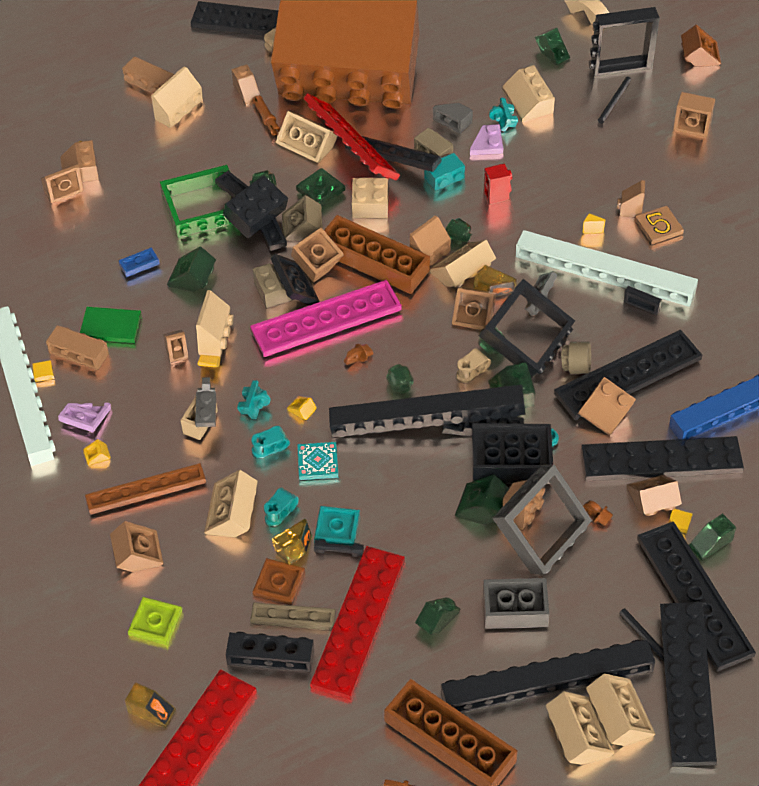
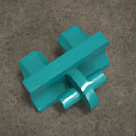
(503, 114)
(255, 400)

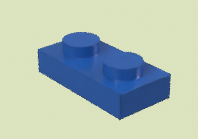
(139, 262)

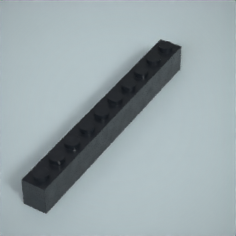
(427, 411)
(547, 676)

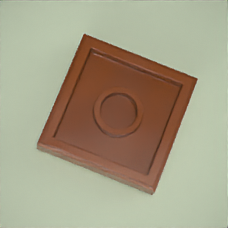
(278, 581)

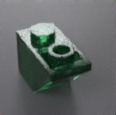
(552, 46)
(713, 537)
(437, 615)

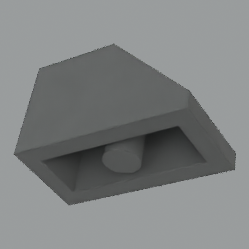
(453, 116)

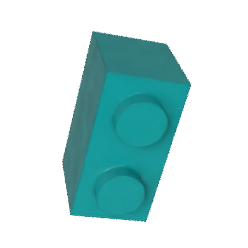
(447, 172)

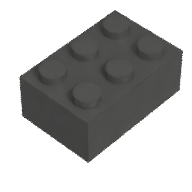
(515, 603)

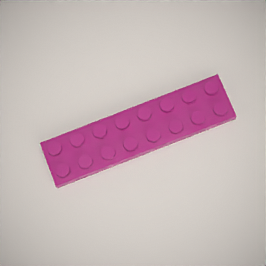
(325, 318)

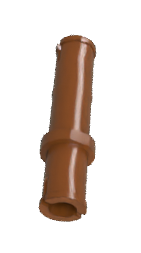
(268, 119)

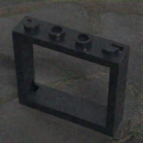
(630, 63)
(509, 350)

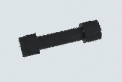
(356, 549)

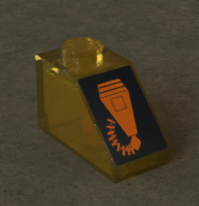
(494, 281)
(293, 542)
(149, 705)

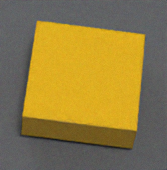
(43, 371)
(682, 519)

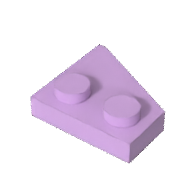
(488, 141)
(84, 415)

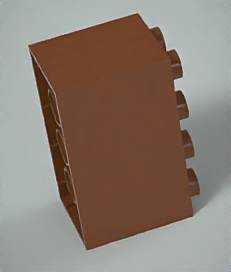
(347, 50)

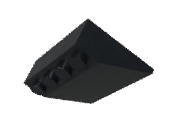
(510, 450)

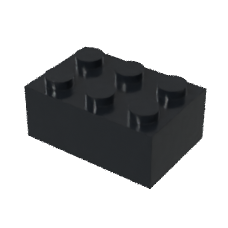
(255, 206)

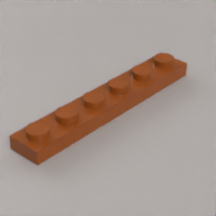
(145, 488)

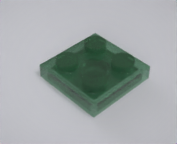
(321, 187)

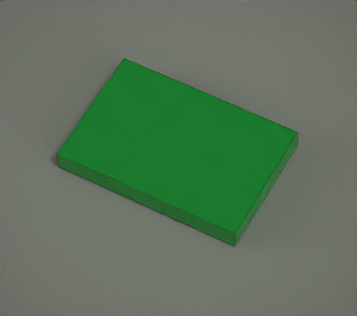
(111, 324)

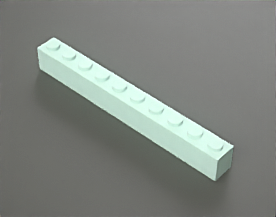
(606, 268)
(23, 391)

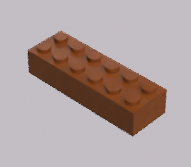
(378, 254)
(450, 735)

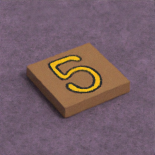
(659, 225)

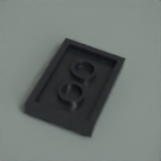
(294, 280)

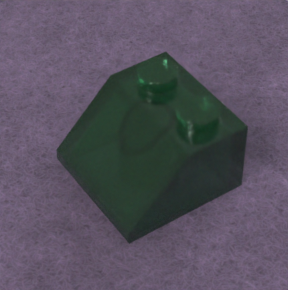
(192, 270)
(516, 375)
(482, 500)

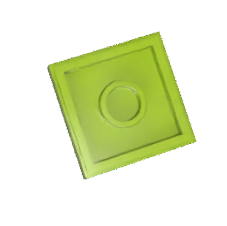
(155, 621)

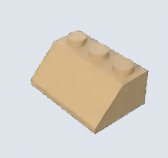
(529, 94)
(176, 97)
(306, 136)
(463, 263)
(213, 325)
(231, 505)
(619, 710)
(579, 728)

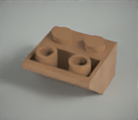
(527, 514)

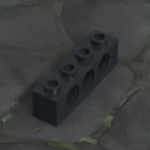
(278, 659)

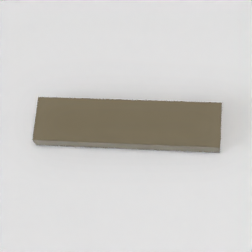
(293, 616)

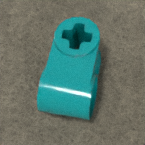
(270, 440)
(279, 507)

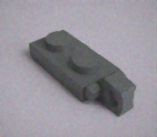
(543, 284)
(205, 405)

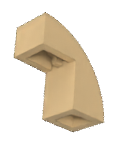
(591, 8)

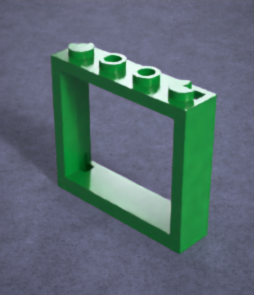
(187, 184)

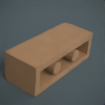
(145, 74)
(77, 347)

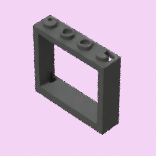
(521, 498)

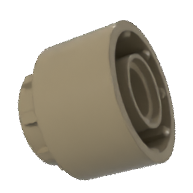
(576, 357)

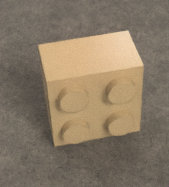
(370, 198)

